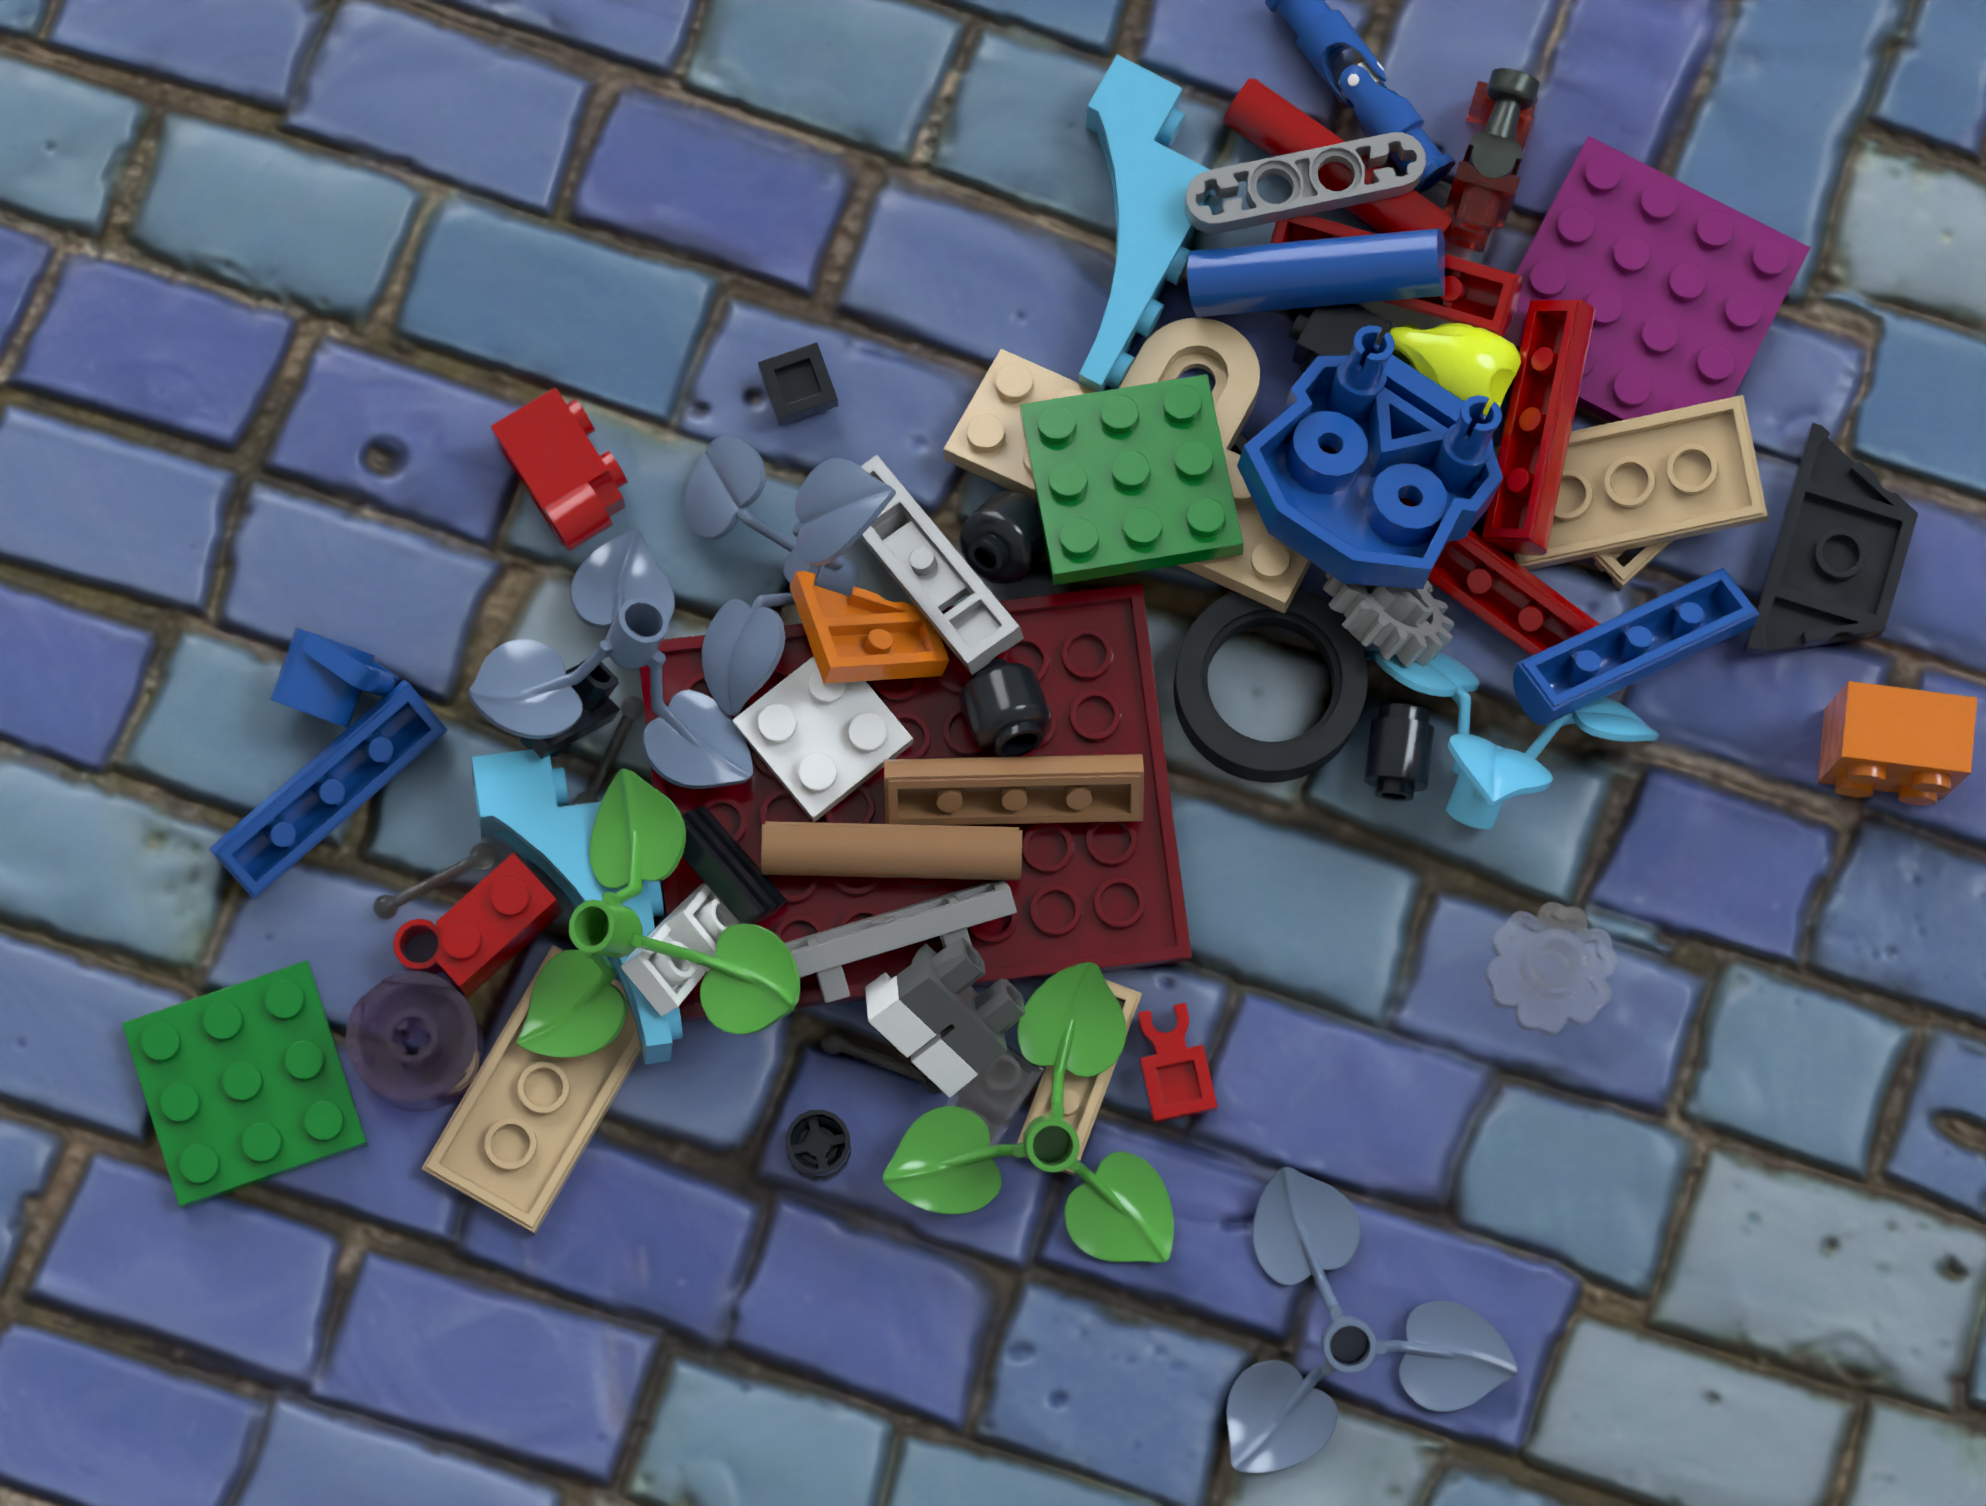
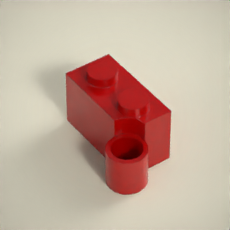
(561, 468)
(484, 927)

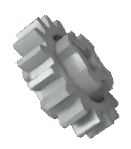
(1393, 618)

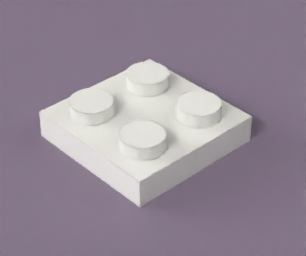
(821, 736)

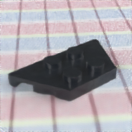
(1832, 554)

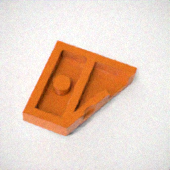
(866, 635)

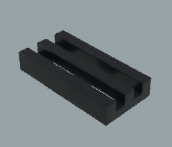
(728, 869)

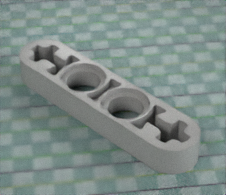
(1302, 173)

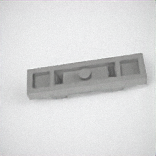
(937, 577)
(940, 916)

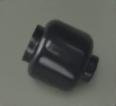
(1003, 538)
(1005, 708)

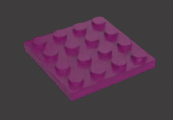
(1672, 278)

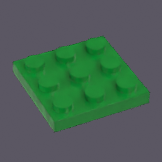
(1131, 479)
(244, 1084)

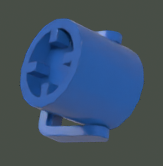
(328, 677)

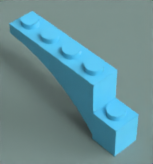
(1149, 187)
(519, 806)

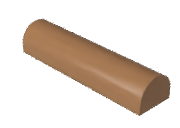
(1014, 790)
(891, 851)

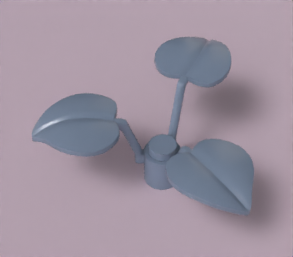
(833, 511)
(622, 588)
(1277, 1415)

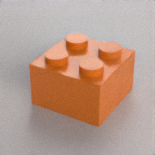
(1897, 742)

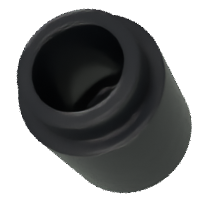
(1399, 751)

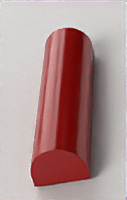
(1284, 129)
(1472, 290)
(1539, 425)
(1506, 594)

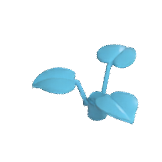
(1489, 771)

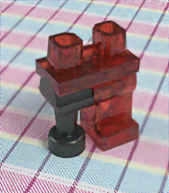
(1486, 176)

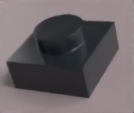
(798, 384)

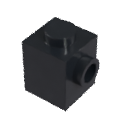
(1330, 331)

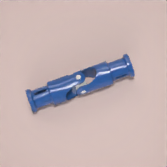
(1379, 110)

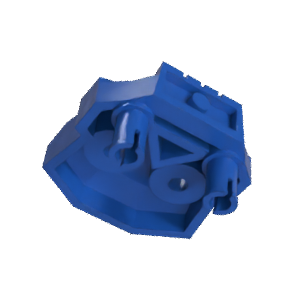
(1391, 441)

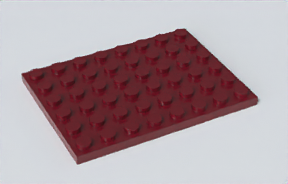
(1084, 887)

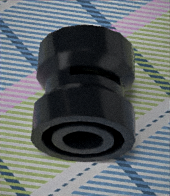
(816, 1134)

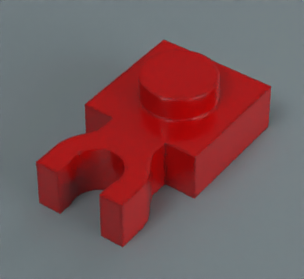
(1176, 1076)

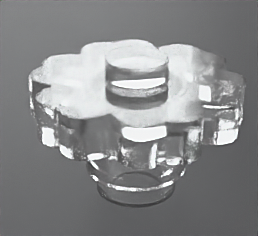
(1551, 968)

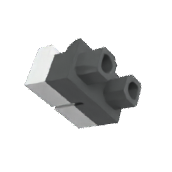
(943, 1019)

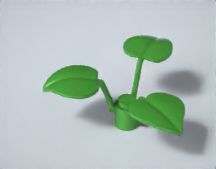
(572, 1001)
(946, 1152)

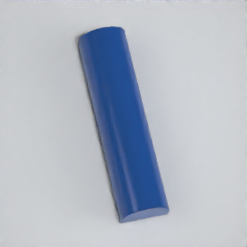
(1317, 272)
(1632, 647)
(328, 789)

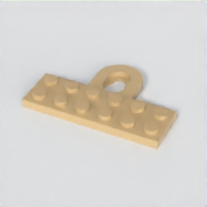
(993, 442)

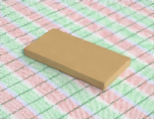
(1654, 482)
(529, 1119)

